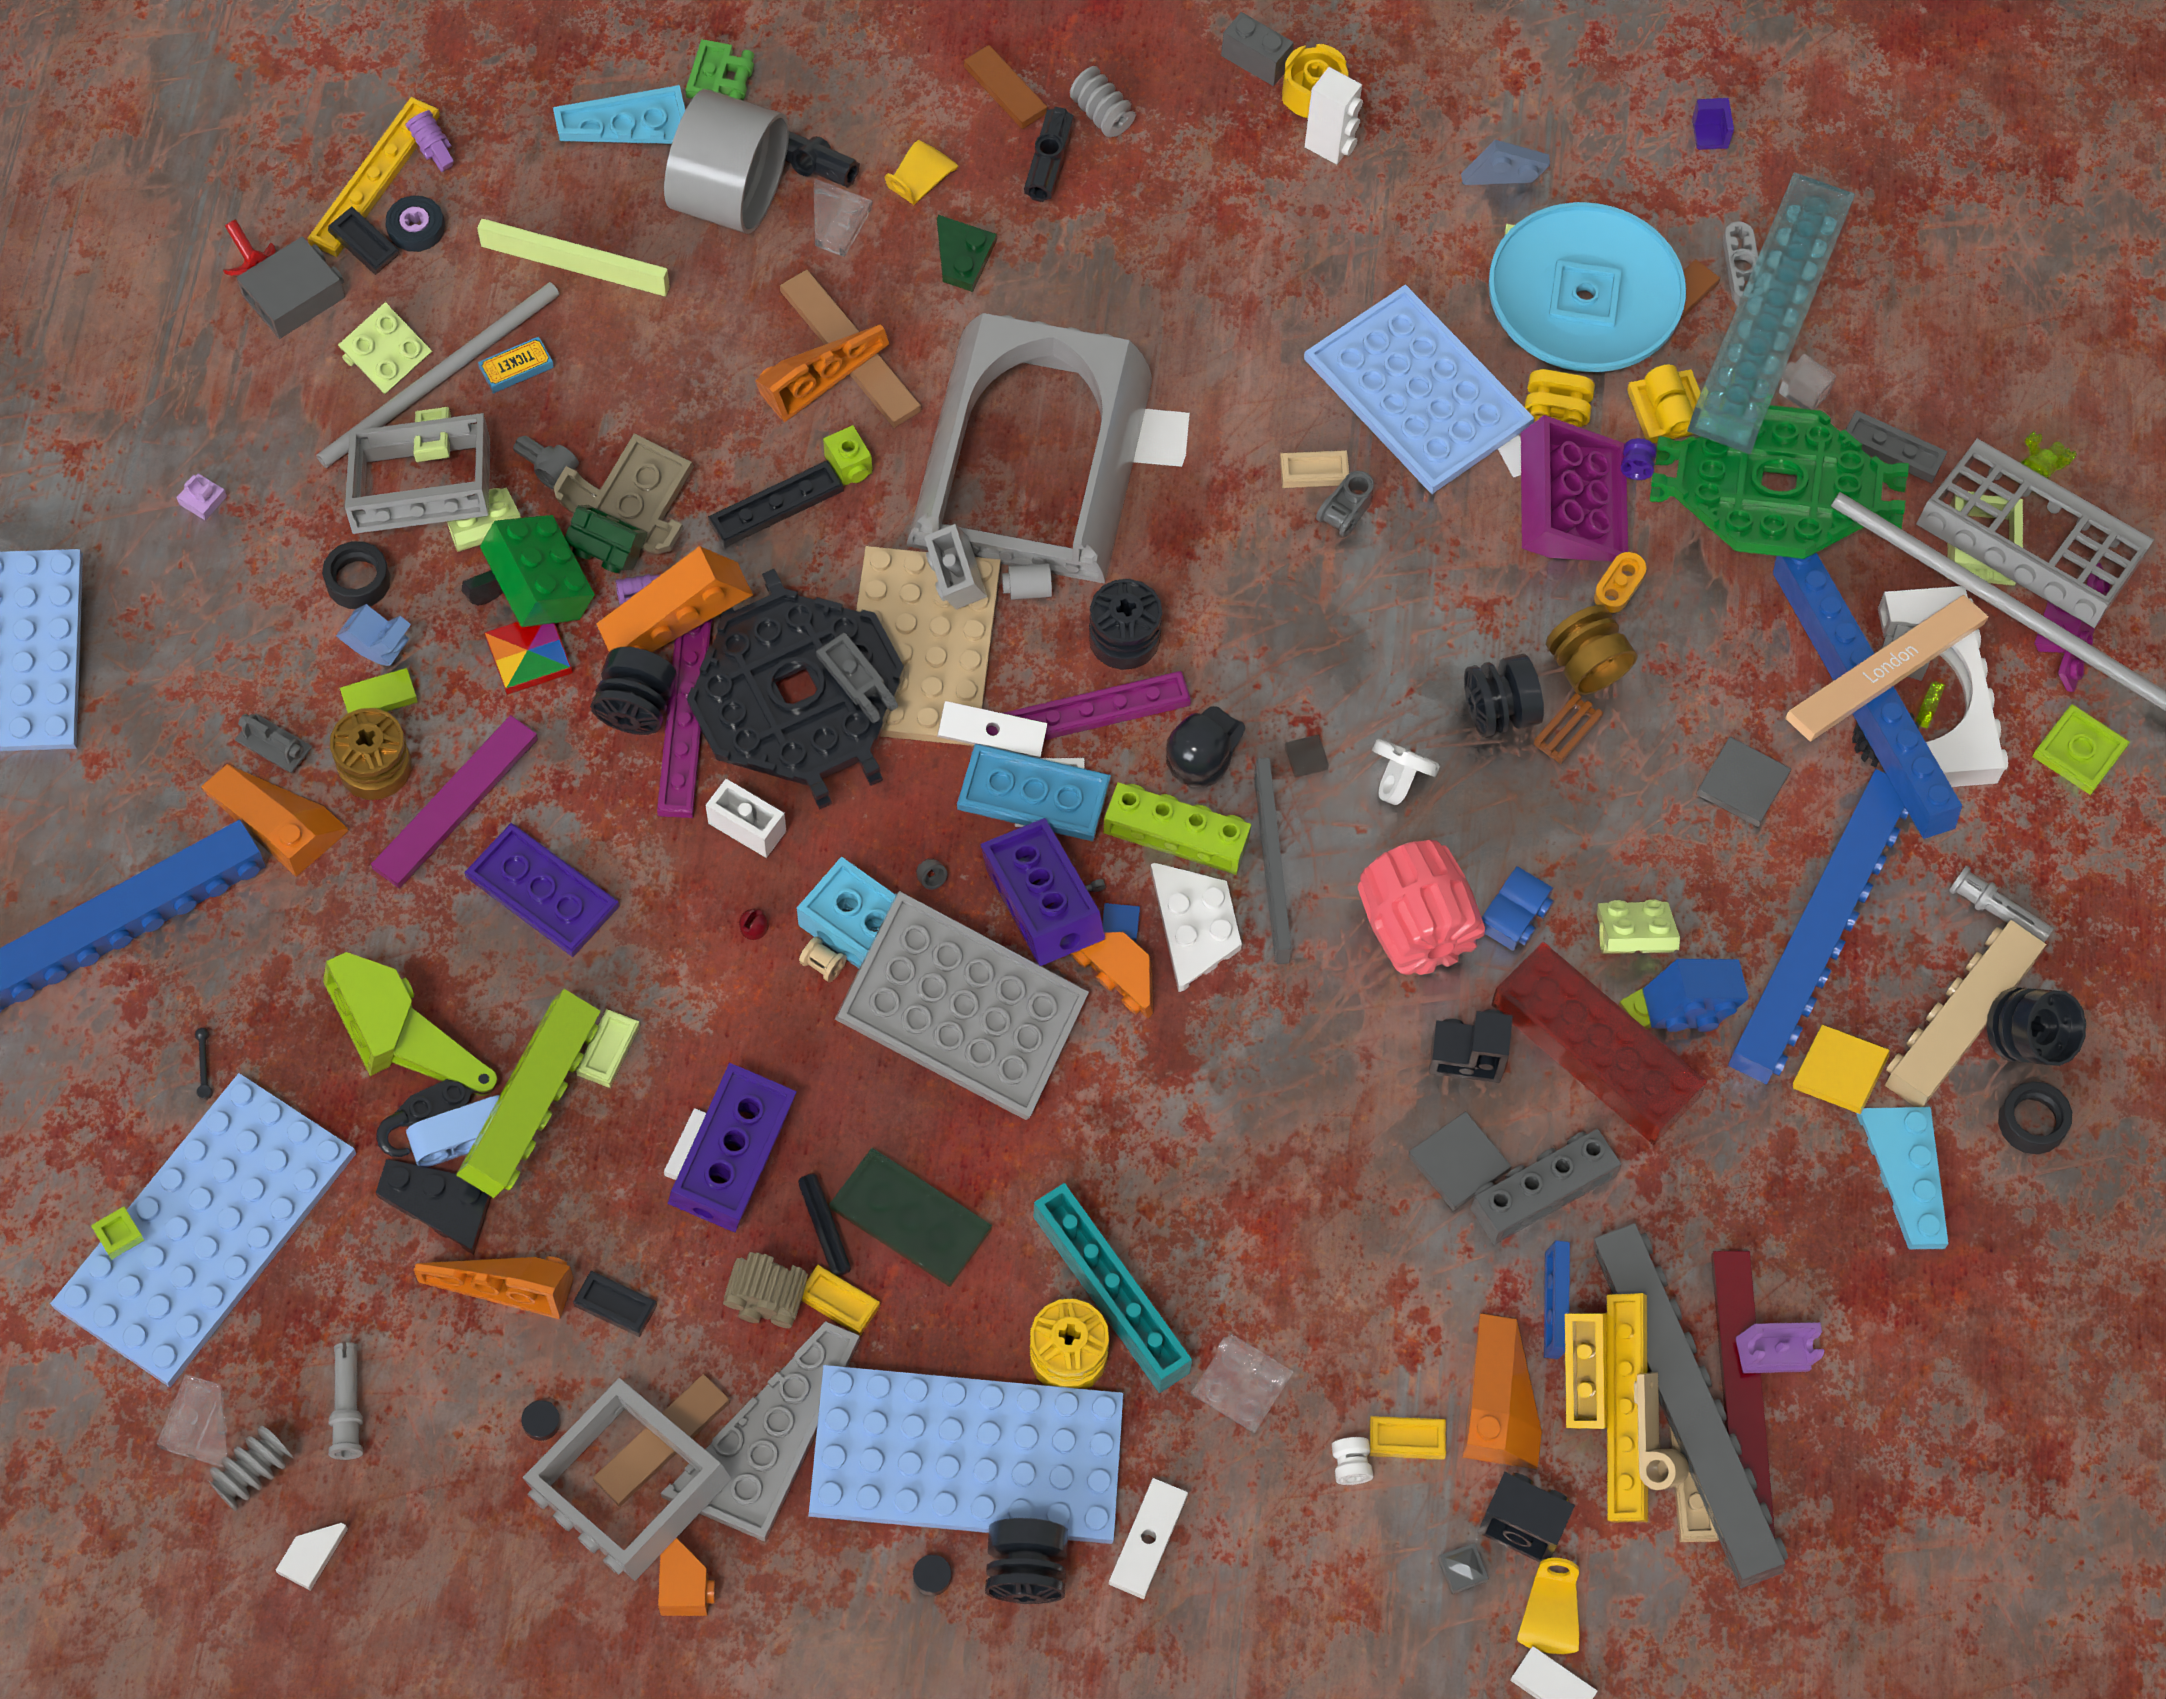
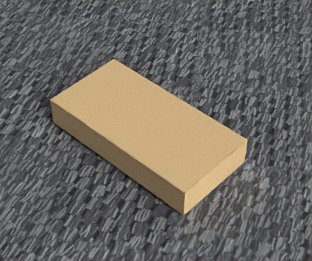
(1313, 468)

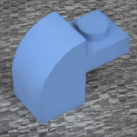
(374, 635)

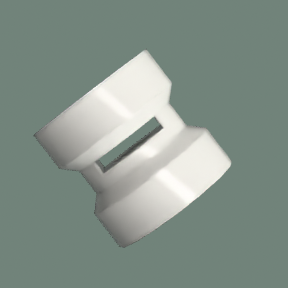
(1352, 1461)

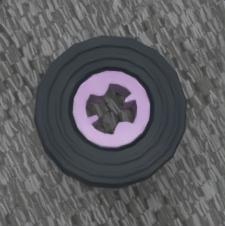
(415, 237)

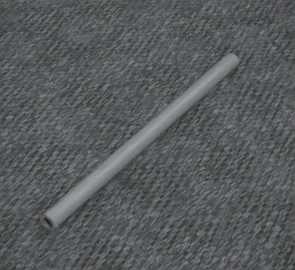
(442, 371)

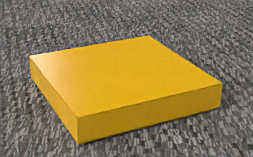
(1841, 1069)

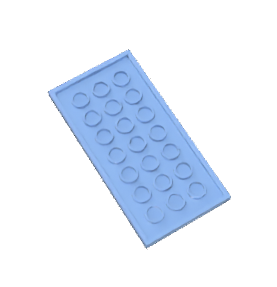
(206, 1228)
(965, 1452)

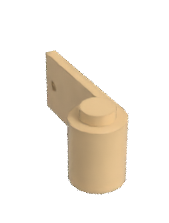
(1657, 1467)

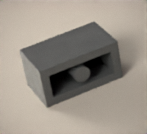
(1256, 48)

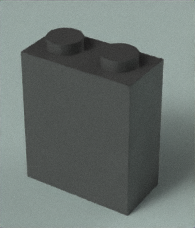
(291, 286)

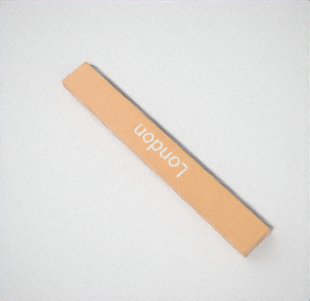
(1886, 668)

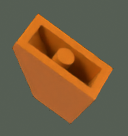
(683, 1583)

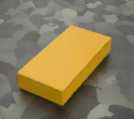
(839, 1300)
(1407, 1437)

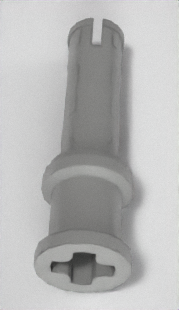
(1986, 897)
(345, 1418)

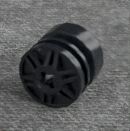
(1125, 624)
(633, 690)
(1504, 695)
(2036, 1026)
(1026, 1561)

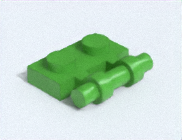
(711, 68)

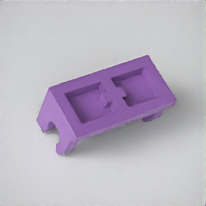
(1779, 1347)

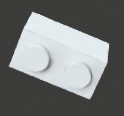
(746, 818)

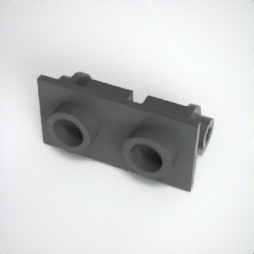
(272, 742)

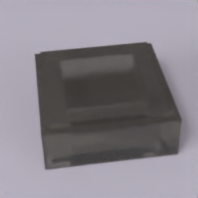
(1306, 756)

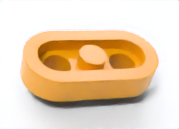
(1619, 585)

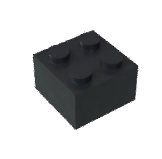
(1526, 1517)

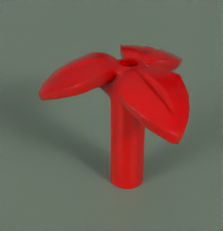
(251, 256)

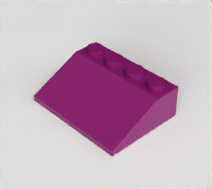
(1572, 492)

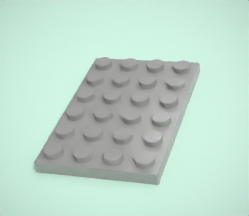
(962, 1005)

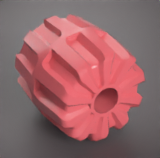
(1420, 907)

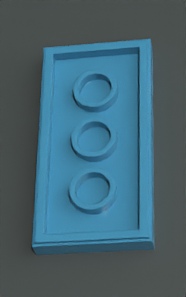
(1031, 789)

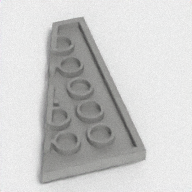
(771, 1437)

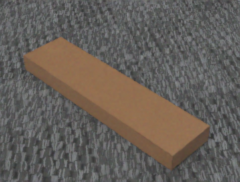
(648, 1453)

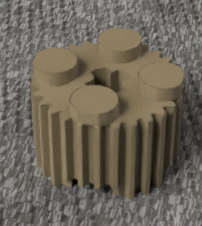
(765, 1290)

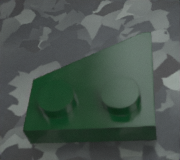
(963, 252)

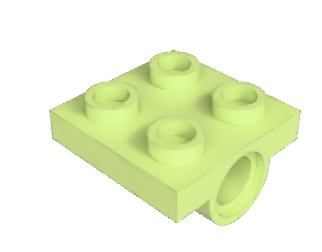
(472, 531)
(1637, 927)

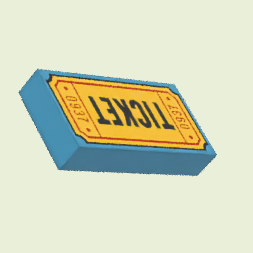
(515, 364)

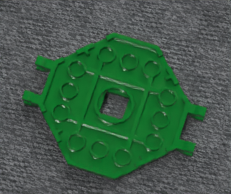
(1728, 493)

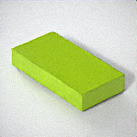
(381, 692)

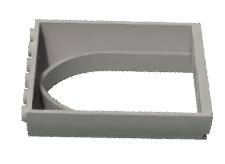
(1121, 388)

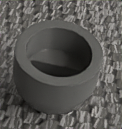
(937, 868)

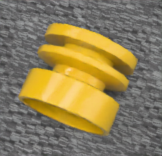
(1074, 1364)

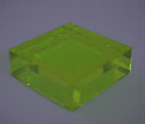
(1930, 704)

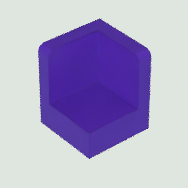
(1712, 123)

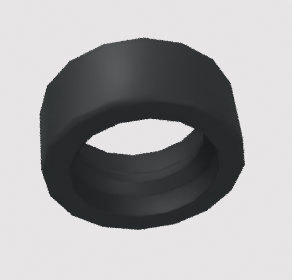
(356, 552)
(2046, 1095)

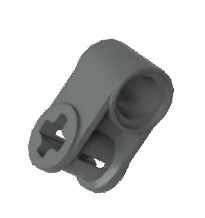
(1345, 508)

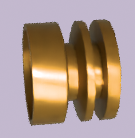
(1591, 649)
(372, 770)

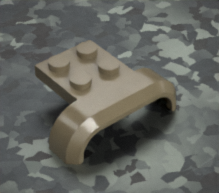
(635, 491)

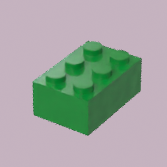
(536, 570)

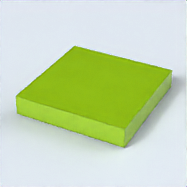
(2081, 749)

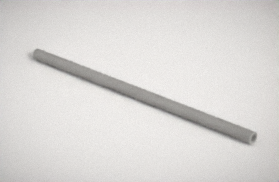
(2000, 600)

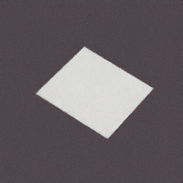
(1162, 438)

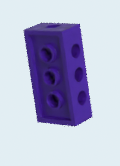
(1036, 854)
(740, 1169)

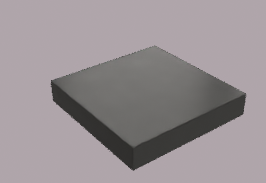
(1743, 781)
(1459, 1160)

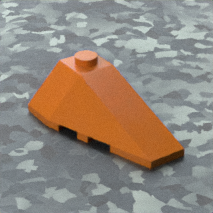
(808, 375)
(280, 820)
(1502, 1405)

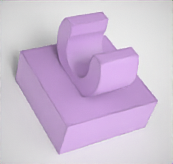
(201, 496)

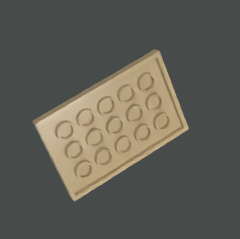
(938, 645)

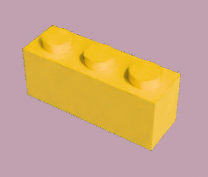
(1586, 1370)

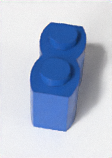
(1516, 908)

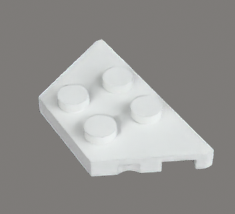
(1195, 921)

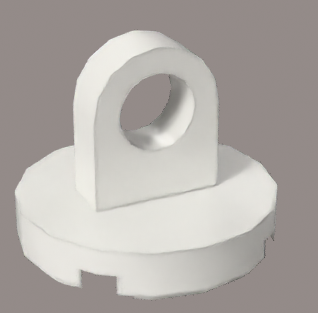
(1400, 770)

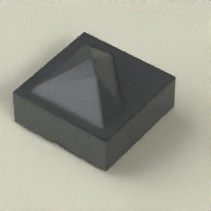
(1463, 1568)

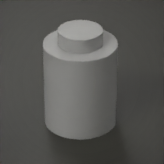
(1027, 581)

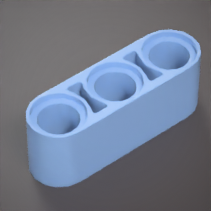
(448, 1133)

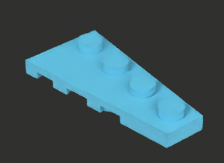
(626, 118)
(1910, 1170)

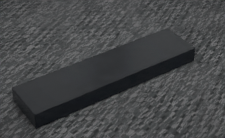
(775, 503)

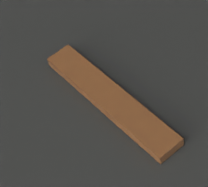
(831, 325)

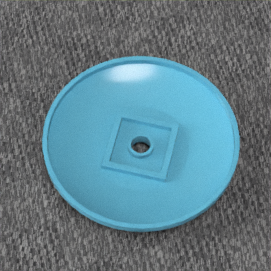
(1591, 249)

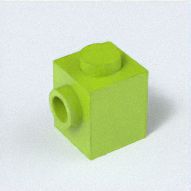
(848, 455)

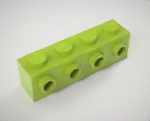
(1177, 827)

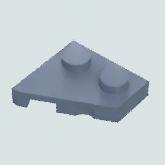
(1505, 164)

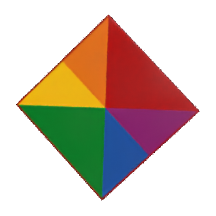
(527, 655)

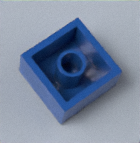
(1695, 994)

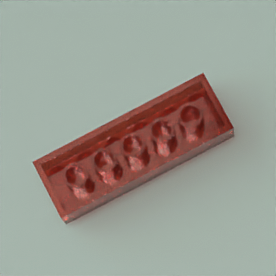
(1598, 1043)

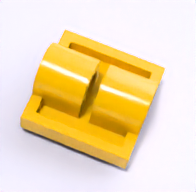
(1665, 402)

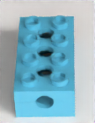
(841, 890)

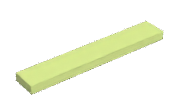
(573, 257)

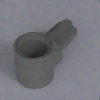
(547, 461)

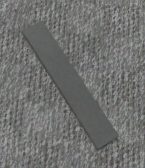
(1272, 861)

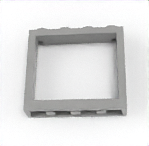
(416, 505)
(671, 1520)

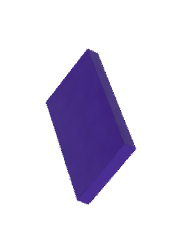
(542, 889)

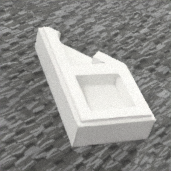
(310, 1555)

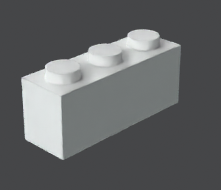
(1333, 116)

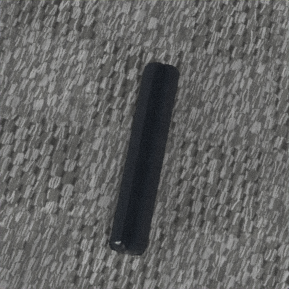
(824, 1225)

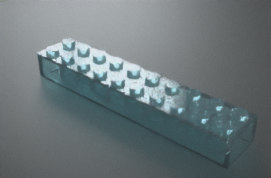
(1771, 313)

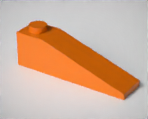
(515, 1282)

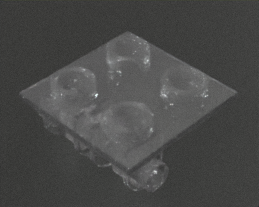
(1242, 1382)

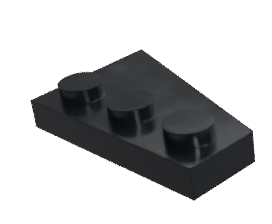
(436, 1199)

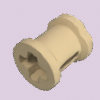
(822, 959)

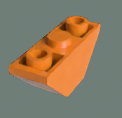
(1123, 967)

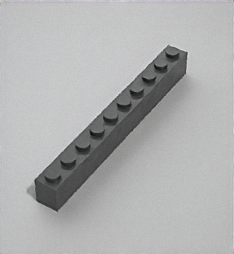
(1693, 1414)

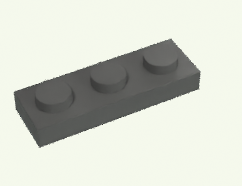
(1896, 446)

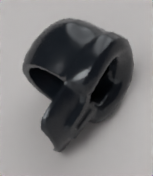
(1203, 747)

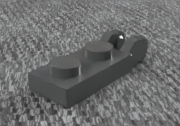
(855, 675)

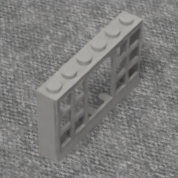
(2016, 562)

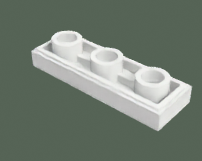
(970, 723)
(1155, 1518)

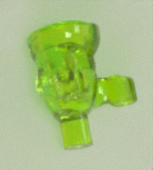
(2046, 460)

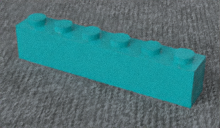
(1112, 1288)

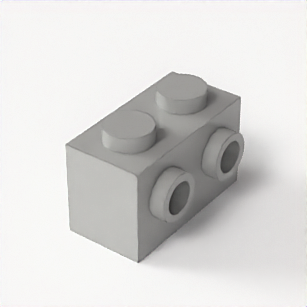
(954, 566)

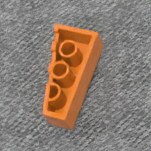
(676, 602)

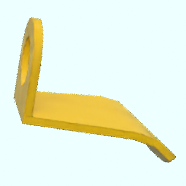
(919, 172)
(1552, 1610)

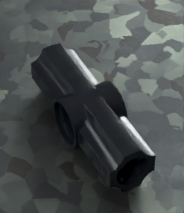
(1049, 154)
(817, 157)

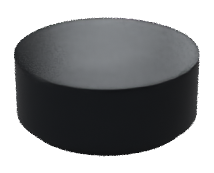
(540, 1420)
(932, 1575)

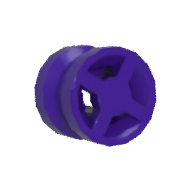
(1638, 459)

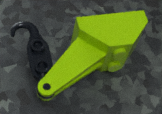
(388, 1031)

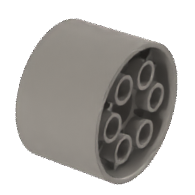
(726, 161)

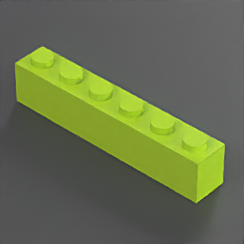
(528, 1094)

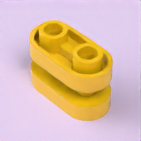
(1560, 396)

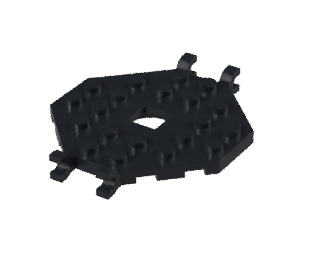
(746, 713)

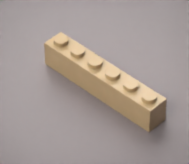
(1964, 1015)

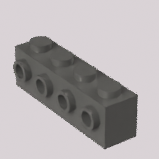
(1545, 1185)

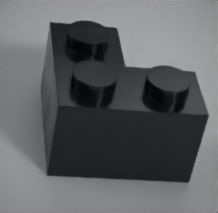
(1472, 1050)

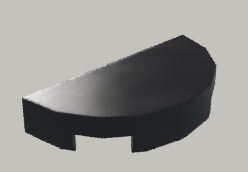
(481, 588)

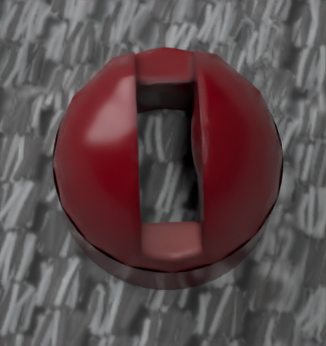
(758, 927)

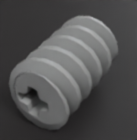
(1102, 102)
(248, 1467)

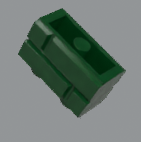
(605, 538)

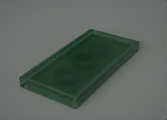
(910, 1217)

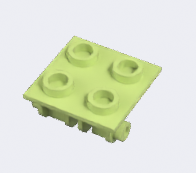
(384, 348)

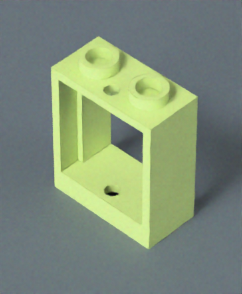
(2015, 535)

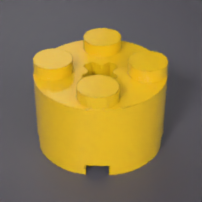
(1303, 71)

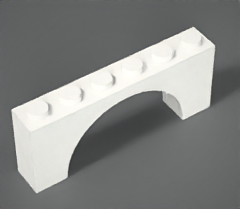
(1972, 749)

